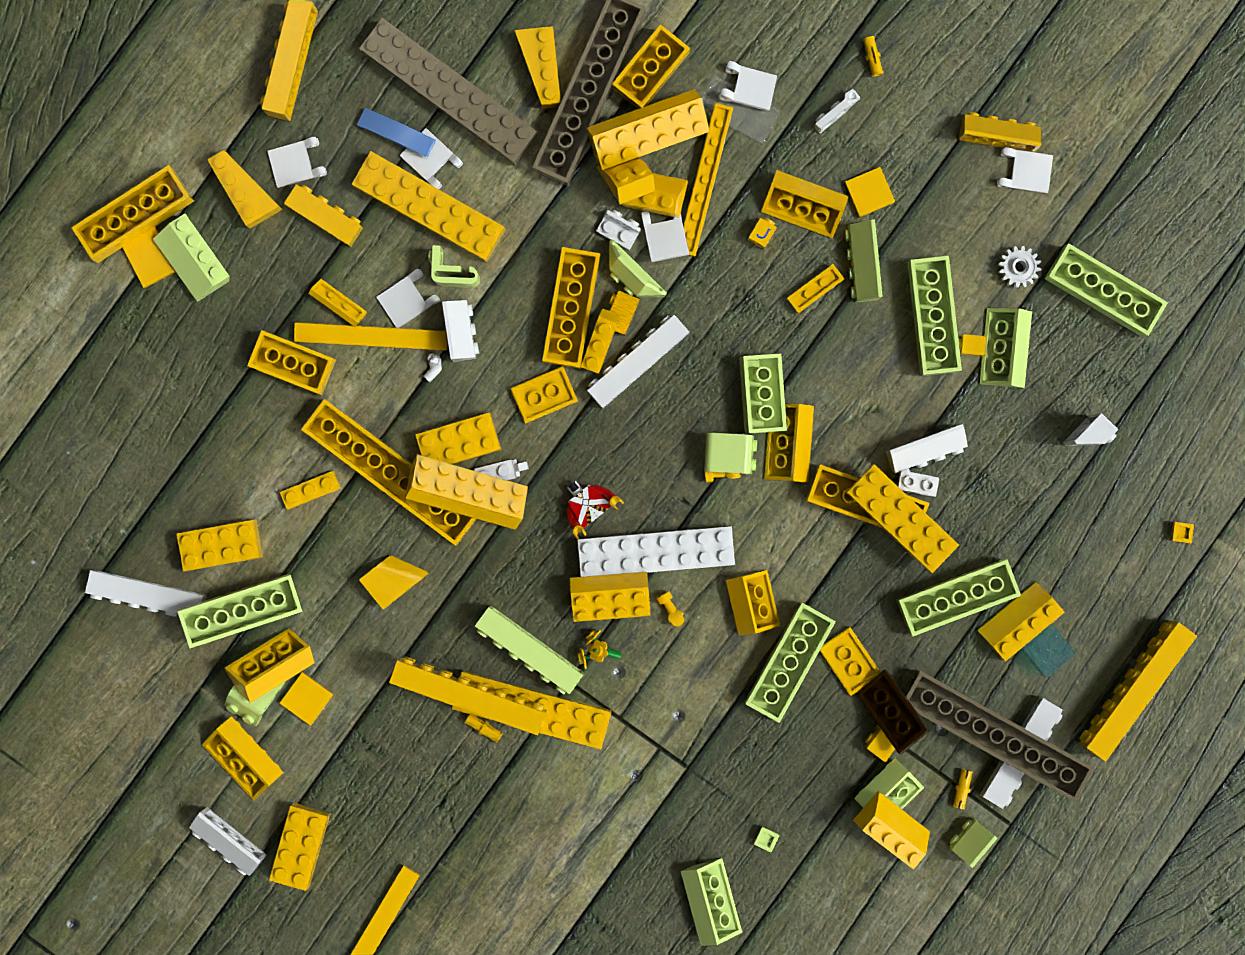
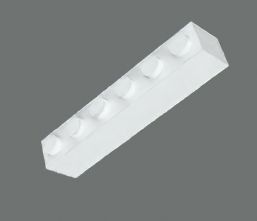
(638, 361)
(140, 592)
(1007, 778)

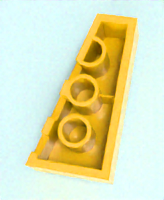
(540, 57)
(246, 195)

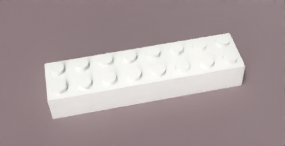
(656, 551)

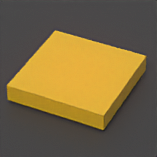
(869, 192)
(306, 698)

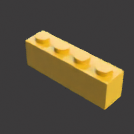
(323, 215)

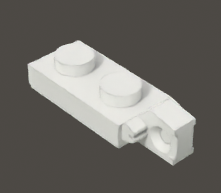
(837, 111)
(504, 470)

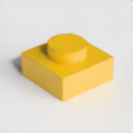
(1182, 532)

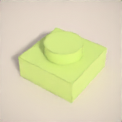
(766, 839)

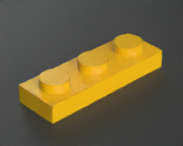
(815, 288)
(337, 302)
(310, 490)

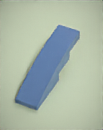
(396, 132)

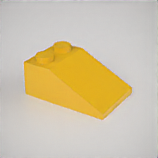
(629, 180)

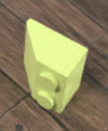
(972, 842)

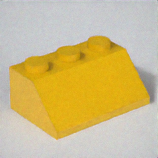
(666, 198)
(753, 603)

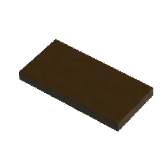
(892, 712)

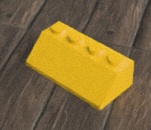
(999, 132)
(804, 204)
(790, 450)
(1020, 621)
(270, 665)
(242, 758)
(894, 829)

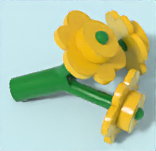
(598, 650)

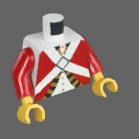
(588, 505)

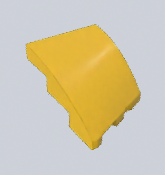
(391, 580)

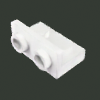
(619, 229)
(918, 483)

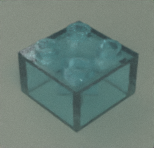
(1048, 651)

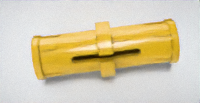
(873, 56)
(484, 728)
(962, 789)

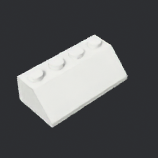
(927, 448)
(227, 841)

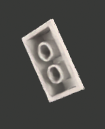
(460, 330)
(1092, 431)

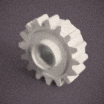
(1029, 267)

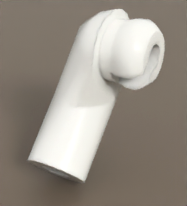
(435, 367)

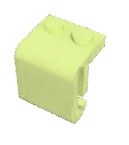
(438, 268)
(730, 453)
(250, 712)

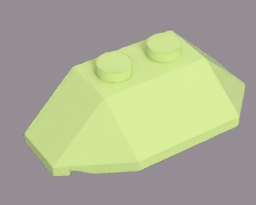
(634, 278)

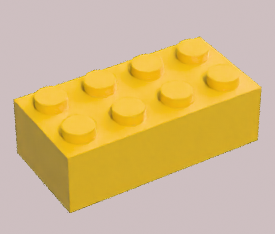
(651, 67)
(291, 362)
(460, 440)
(219, 545)
(610, 596)
(299, 846)

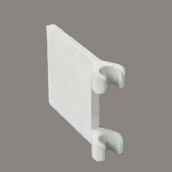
(752, 87)
(292, 163)
(430, 165)
(1029, 172)
(665, 238)
(404, 301)

